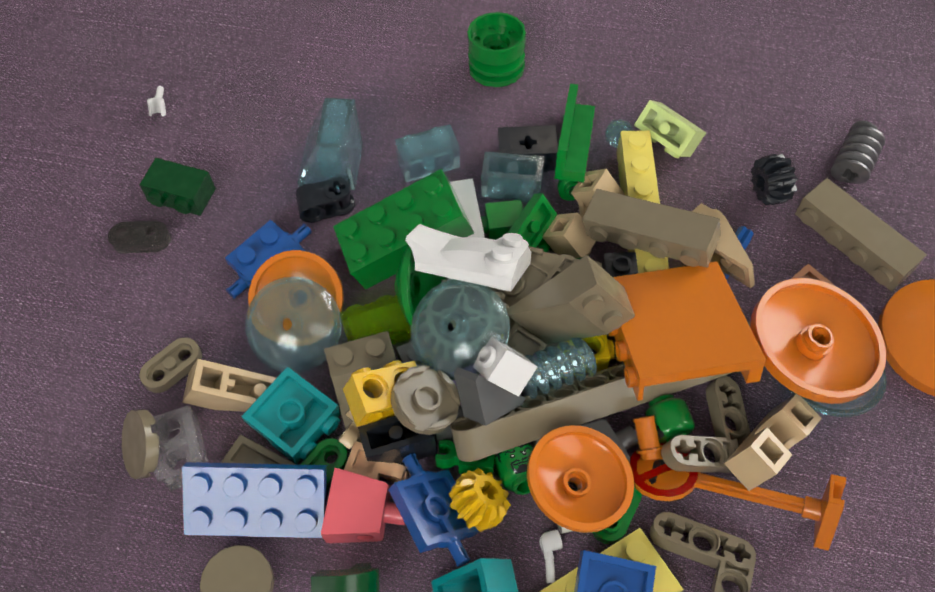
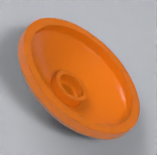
(297, 264)
(590, 463)

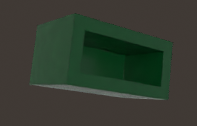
(177, 186)

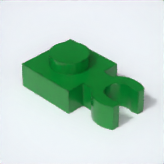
(450, 459)

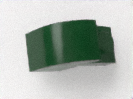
(356, 579)

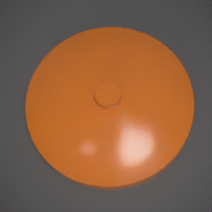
(910, 334)
(818, 340)

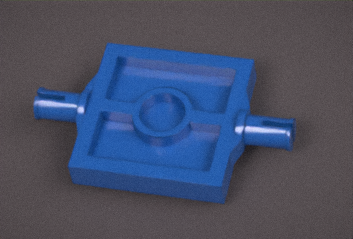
(260, 247)
(427, 510)

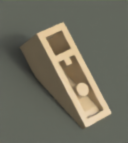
(729, 250)
(223, 386)

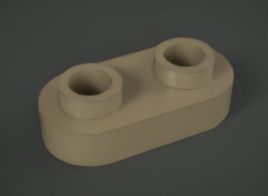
(170, 364)

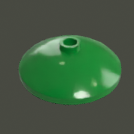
(412, 284)

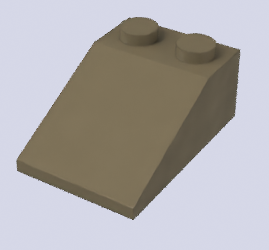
(573, 304)
(351, 356)

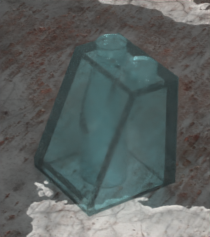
(333, 144)

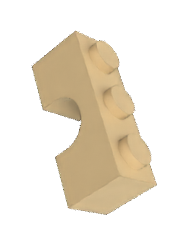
(567, 231)
(769, 443)

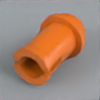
(647, 438)

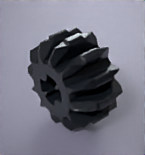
(774, 179)

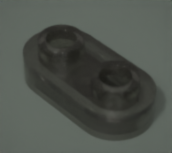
(138, 237)

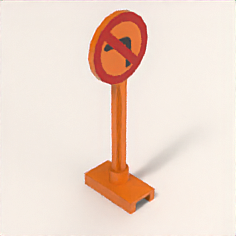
(662, 483)

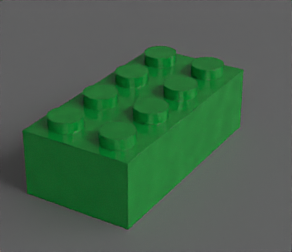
(377, 235)

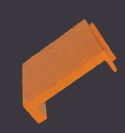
(684, 329)

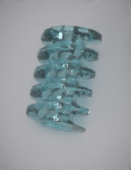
(560, 362)

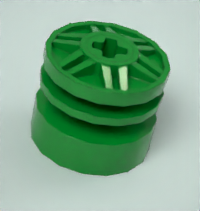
(496, 49)

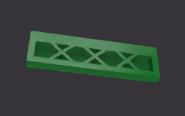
(574, 139)

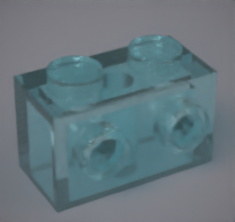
(427, 152)
(511, 176)

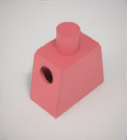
(358, 509)

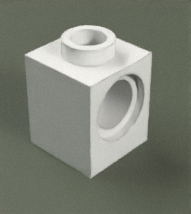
(504, 366)

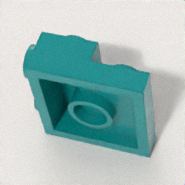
(293, 415)

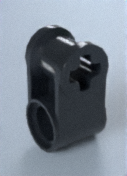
(321, 200)

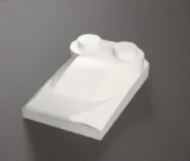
(470, 259)

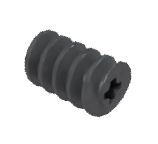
(858, 153)

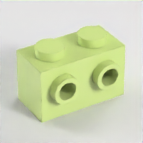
(670, 129)

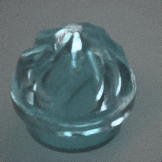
(613, 131)

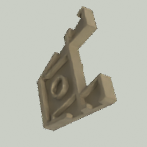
(541, 269)

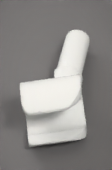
(157, 104)
(550, 542)

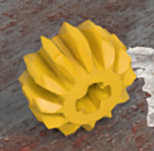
(479, 499)

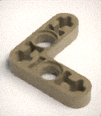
(723, 400)
(726, 566)

